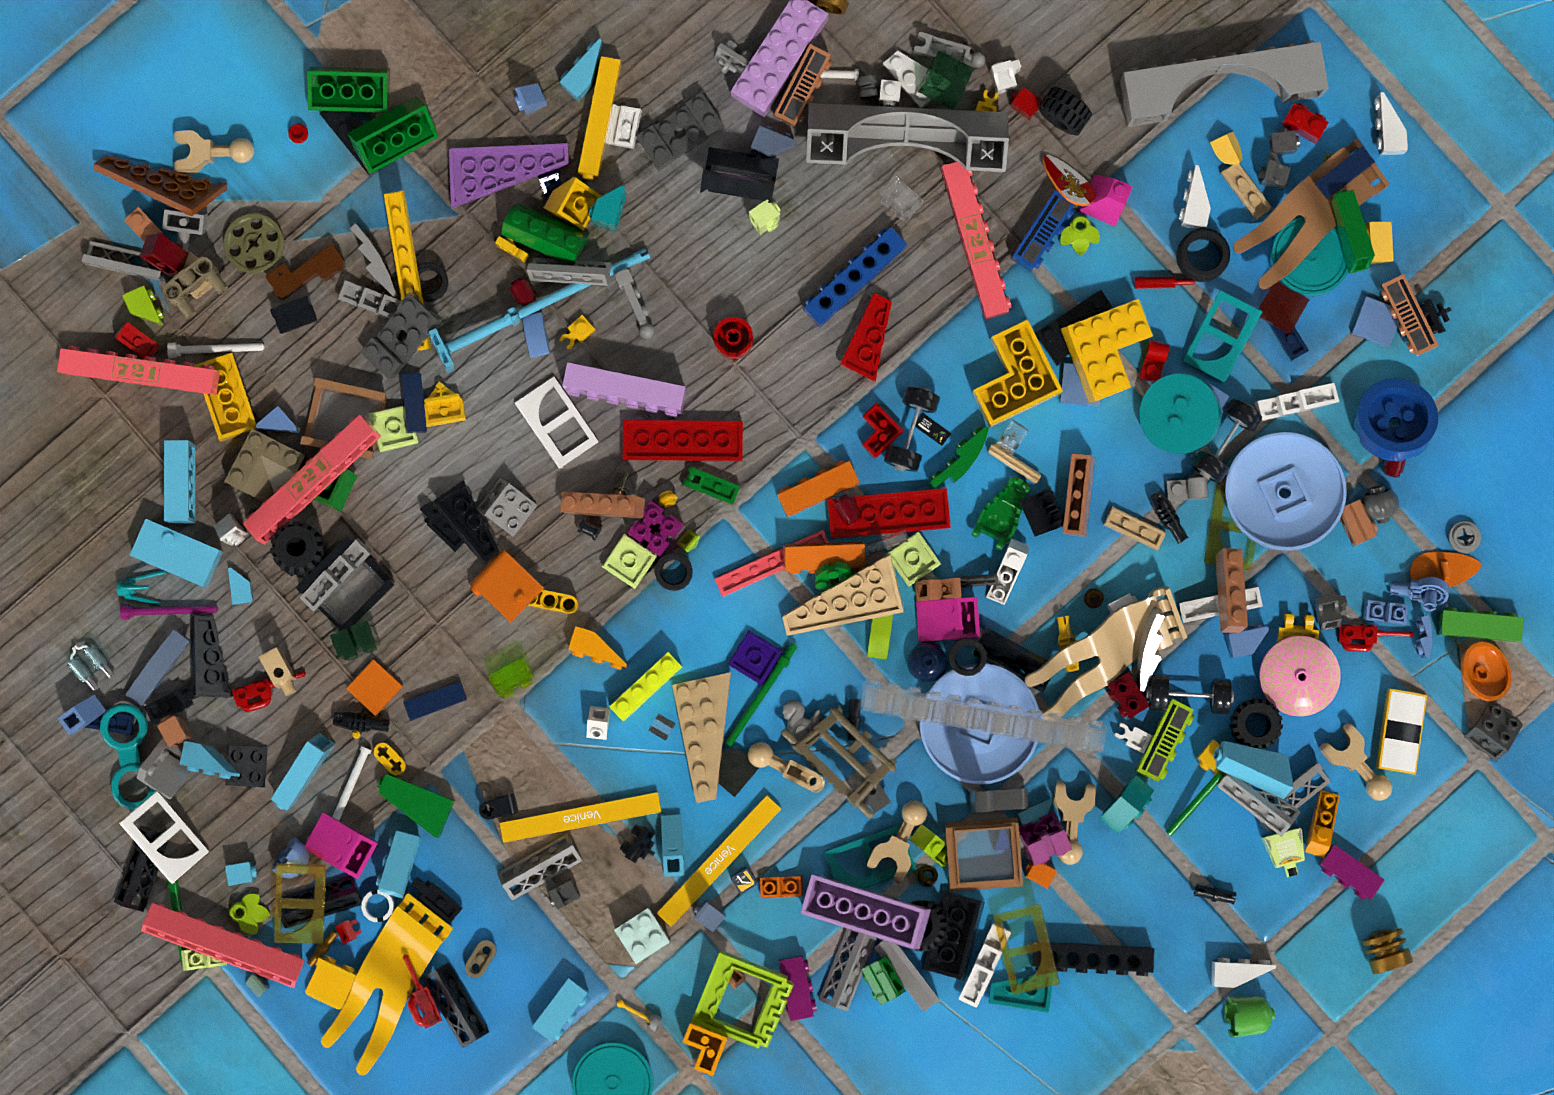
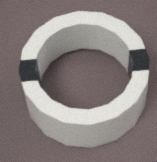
(365, 911)

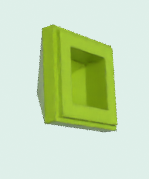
(688, 541)

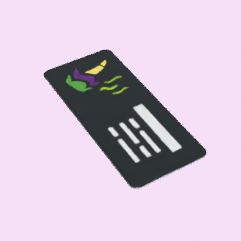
(932, 429)

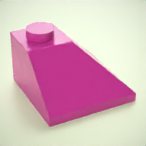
(1109, 200)

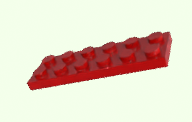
(682, 440)
(893, 513)

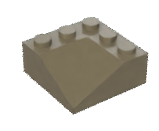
(263, 466)

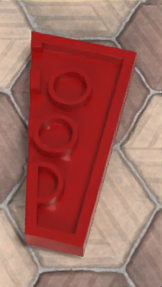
(866, 343)

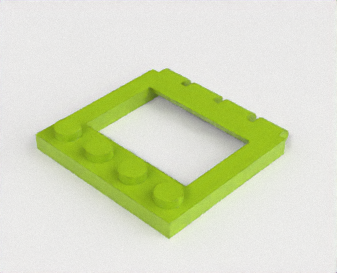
(716, 988)

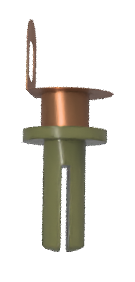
(619, 490)

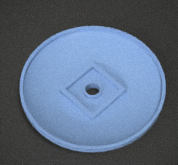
(1290, 463)
(976, 755)

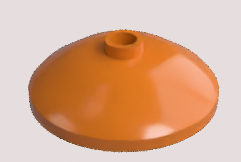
(1486, 671)

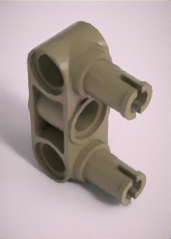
(190, 280)

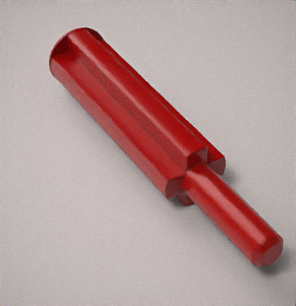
(1160, 282)

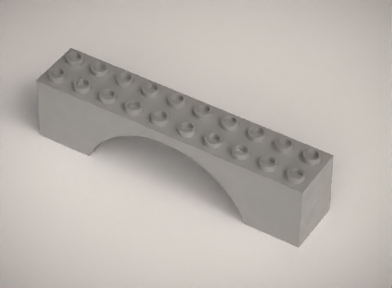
(1289, 71)
(970, 137)

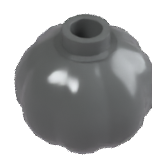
(1380, 503)

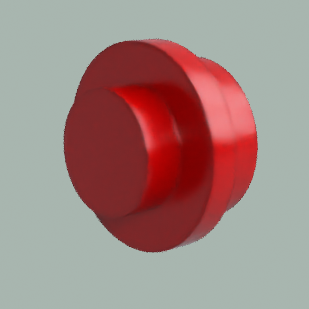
(298, 133)

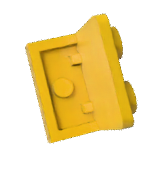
(331, 982)

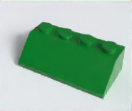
(348, 89)
(393, 134)
(544, 234)

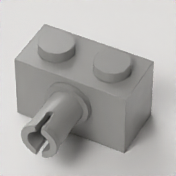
(184, 224)

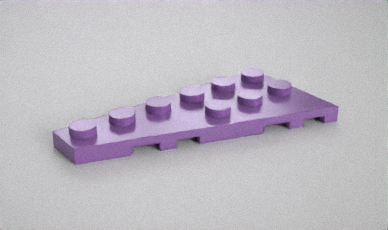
(486, 170)

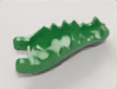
(1001, 515)

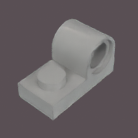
(1187, 489)

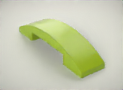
(880, 637)

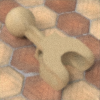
(204, 151)
(762, 755)
(1353, 758)
(913, 814)
(1072, 814)

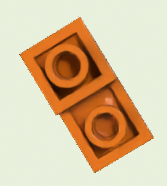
(781, 887)

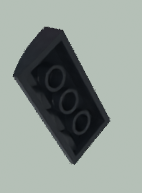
(955, 954)

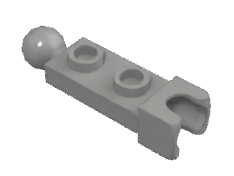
(953, 49)
(625, 282)

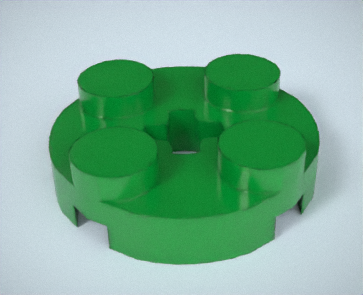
(828, 576)

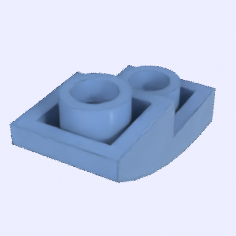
(536, 335)
(1385, 612)
(1424, 644)

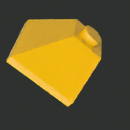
(572, 202)

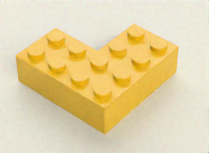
(1095, 345)
(1027, 379)

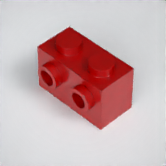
(1305, 122)

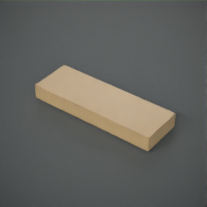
(1246, 190)
(1134, 528)

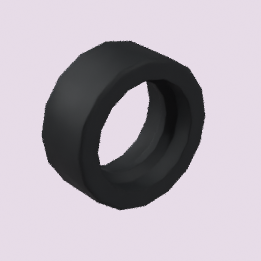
(444, 280)
(671, 586)
(982, 653)

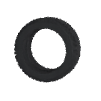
(1209, 235)

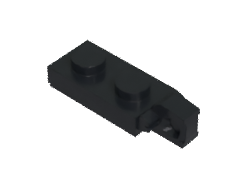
(441, 527)
(170, 704)
(437, 899)

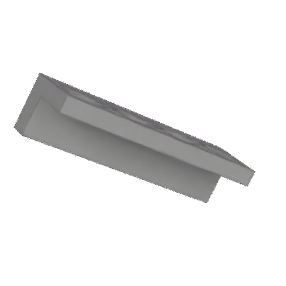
(121, 266)
(581, 273)
(1300, 781)
(1258, 804)
(537, 864)
(851, 970)
(908, 975)

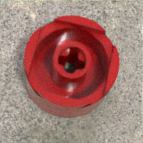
(733, 326)

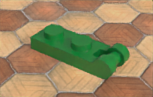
(711, 486)

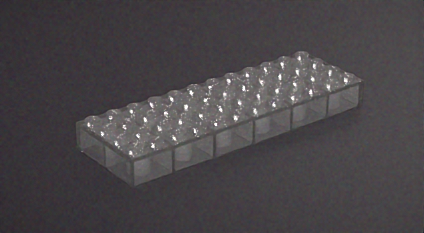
(982, 718)

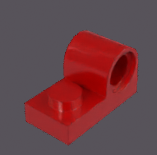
(136, 340)
(1154, 361)

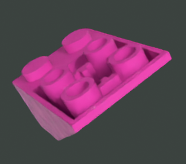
(948, 619)
(340, 845)

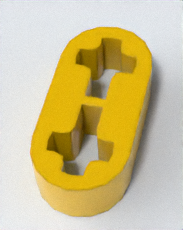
(393, 755)

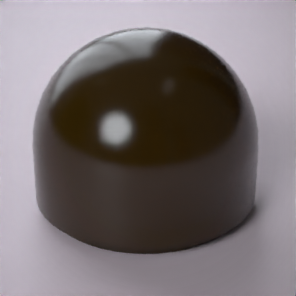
(926, 882)

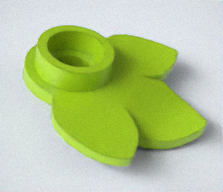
(1079, 238)
(252, 913)

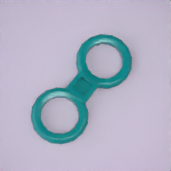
(128, 752)

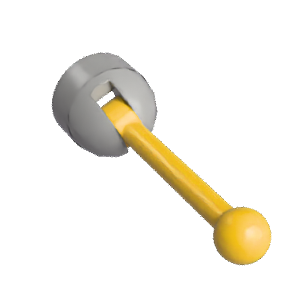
(652, 1021)

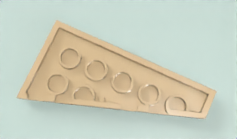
(860, 597)
(702, 720)

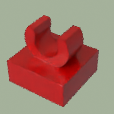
(346, 931)

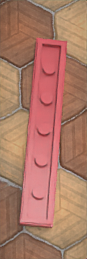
(760, 567)

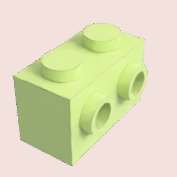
(765, 216)

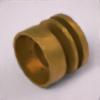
(1387, 950)

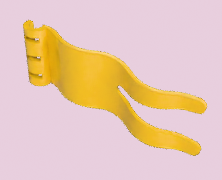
(388, 971)

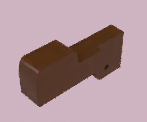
(325, 264)

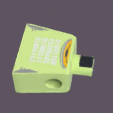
(1285, 850)

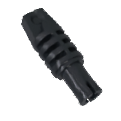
(1167, 516)
(360, 722)

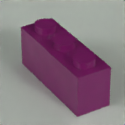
(1350, 873)
(799, 1001)

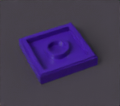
(755, 658)

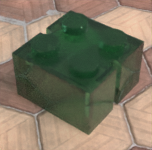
(945, 79)
(360, 639)

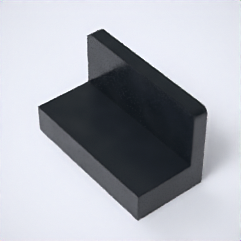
(294, 314)

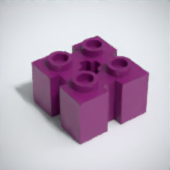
(657, 541)
(1044, 839)

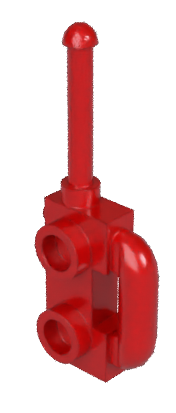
(1368, 633)
(262, 688)
(423, 999)

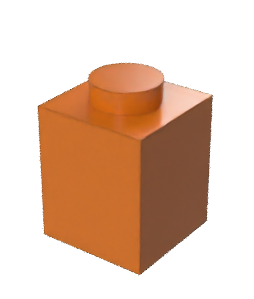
(1040, 874)

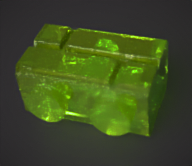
(511, 677)

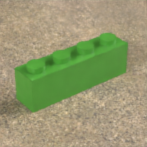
(1480, 626)

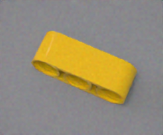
(558, 606)

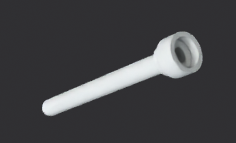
(175, 350)

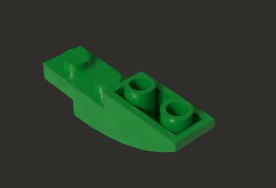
(967, 453)

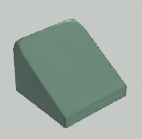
(257, 985)

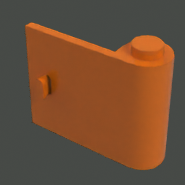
(506, 585)

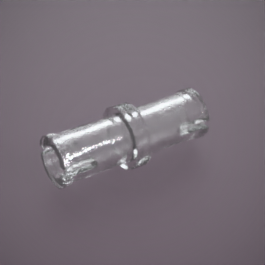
(887, 542)

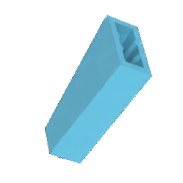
(1256, 766)
(302, 771)

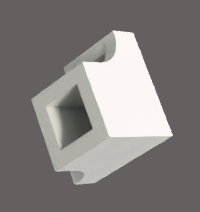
(1004, 75)

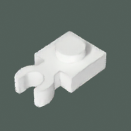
(1136, 738)

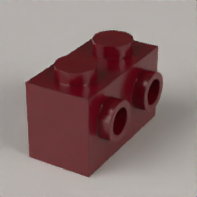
(164, 254)
(1127, 696)

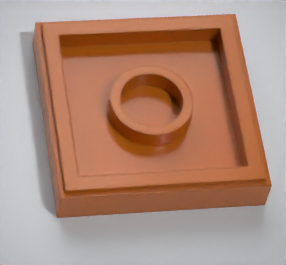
(374, 687)

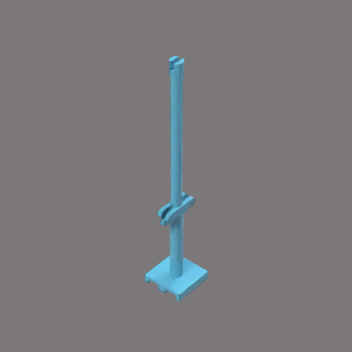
(513, 316)

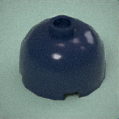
(926, 662)

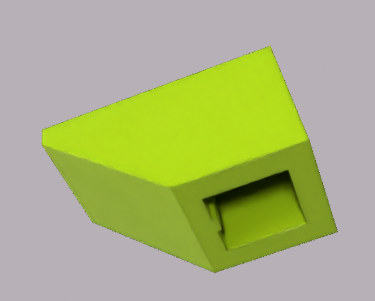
(142, 305)
(931, 845)

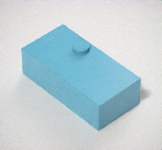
(179, 482)
(176, 553)

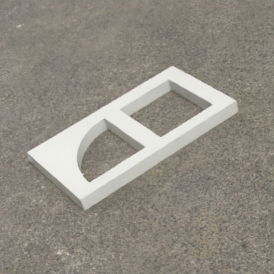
(529, 408)
(170, 867)

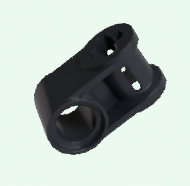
(502, 806)

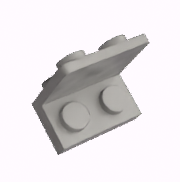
(507, 507)
(163, 771)

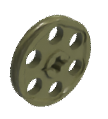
(252, 234)

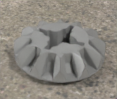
(1469, 529)

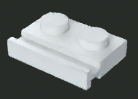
(623, 126)

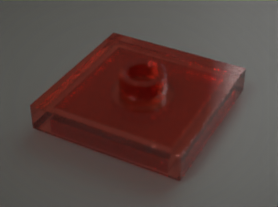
(1282, 307)

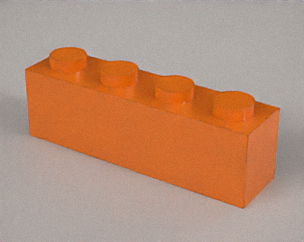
(817, 489)
(813, 555)

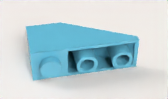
(581, 76)
(207, 758)
(672, 845)

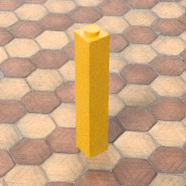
(599, 118)

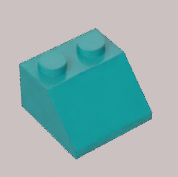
(608, 209)

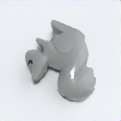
(797, 724)

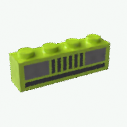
(1164, 741)

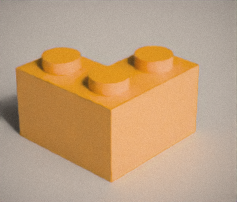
(711, 1047)

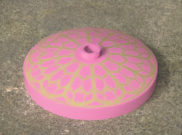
(1281, 670)

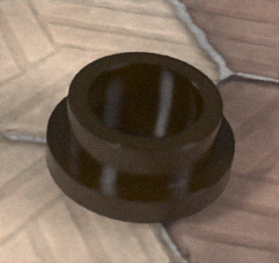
(1093, 598)

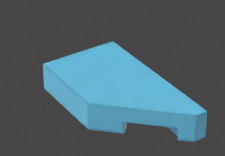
(240, 588)
(1035, 812)

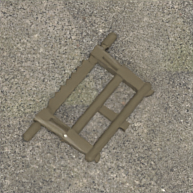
(872, 780)

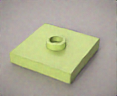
(391, 427)
(913, 559)
(629, 561)

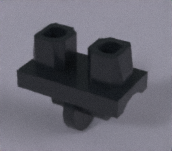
(1429, 309)
(641, 845)

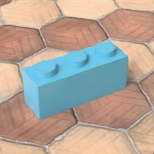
(398, 864)
(561, 1010)

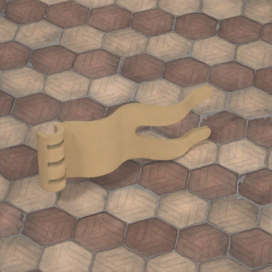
(1114, 643)

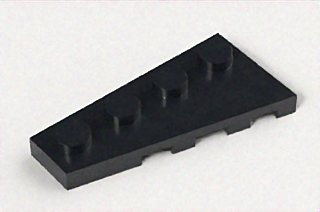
(207, 662)

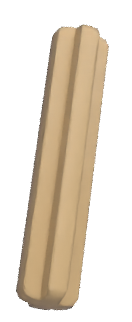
(1014, 463)

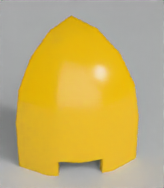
(1227, 149)

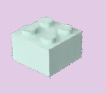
(642, 935)

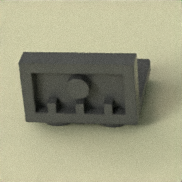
(1494, 731)

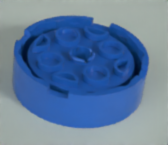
(1412, 409)

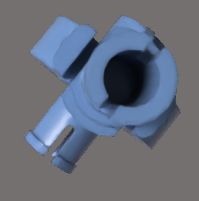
(1423, 591)

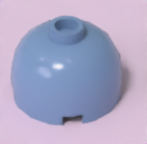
(294, 854)

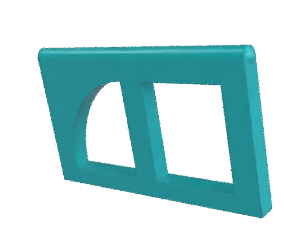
(1222, 367)
(864, 882)

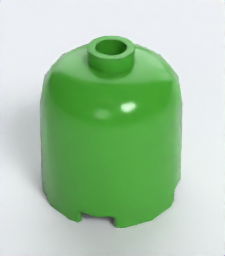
(1248, 1015)

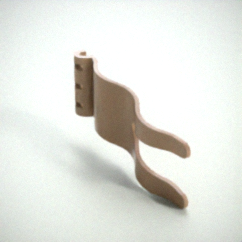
(1316, 210)

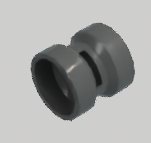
(868, 87)

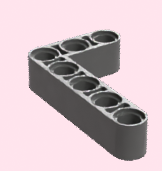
(998, 800)

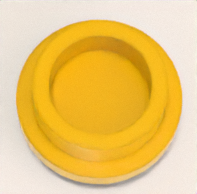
(667, 499)

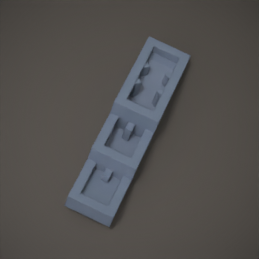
(158, 667)

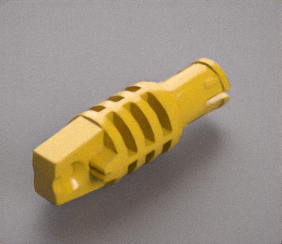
(1065, 638)

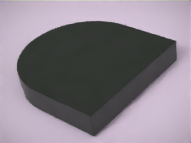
(735, 770)

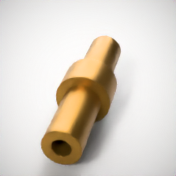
(322, 949)

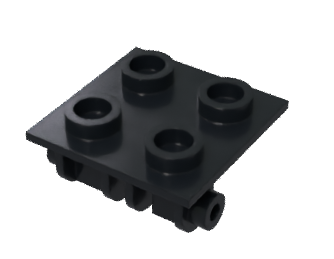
(1041, 512)
(250, 763)

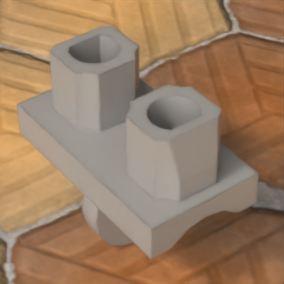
(730, 59)

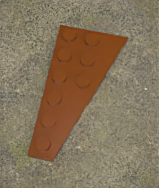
(164, 185)

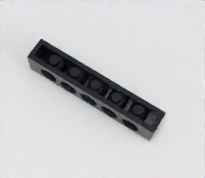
(1144, 955)

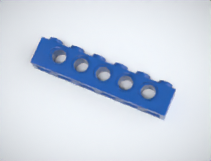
(886, 237)

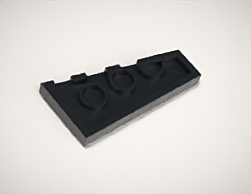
(342, 123)
(1051, 335)
(461, 514)

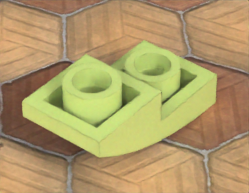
(194, 960)

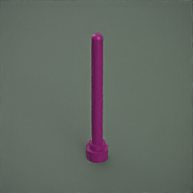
(128, 611)

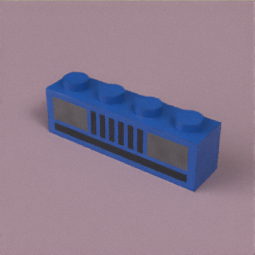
(1042, 232)

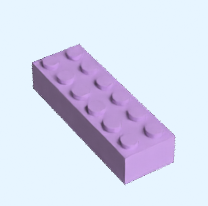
(779, 55)
(624, 388)
(865, 911)

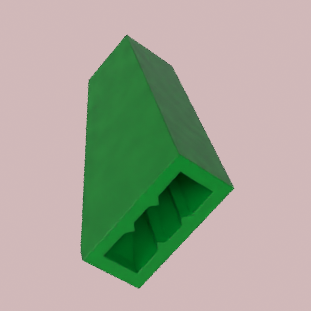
(1352, 231)
(421, 805)

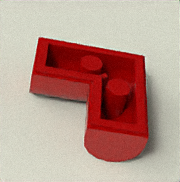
(885, 431)

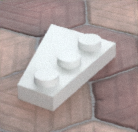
(909, 74)

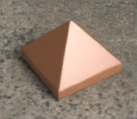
(736, 979)

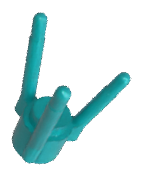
(128, 587)

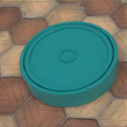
(1320, 270)
(1180, 413)
(613, 1070)

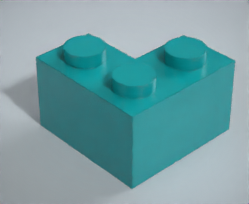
(1128, 805)

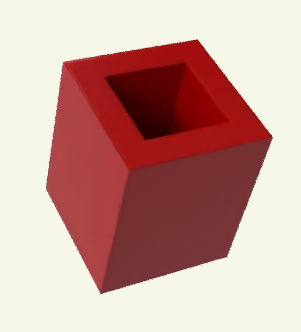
(1025, 103)

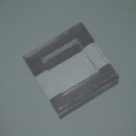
(662, 727)

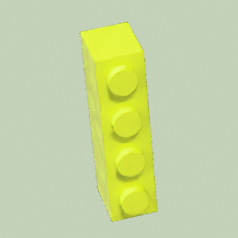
(645, 687)

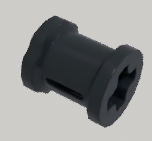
(589, 528)

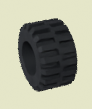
(1065, 111)
(1273, 723)
(939, 925)

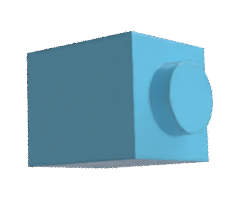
(241, 873)

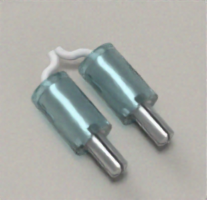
(96, 658)

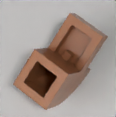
(938, 589)

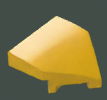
(443, 407)

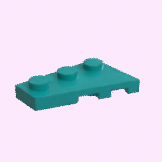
(1032, 1000)

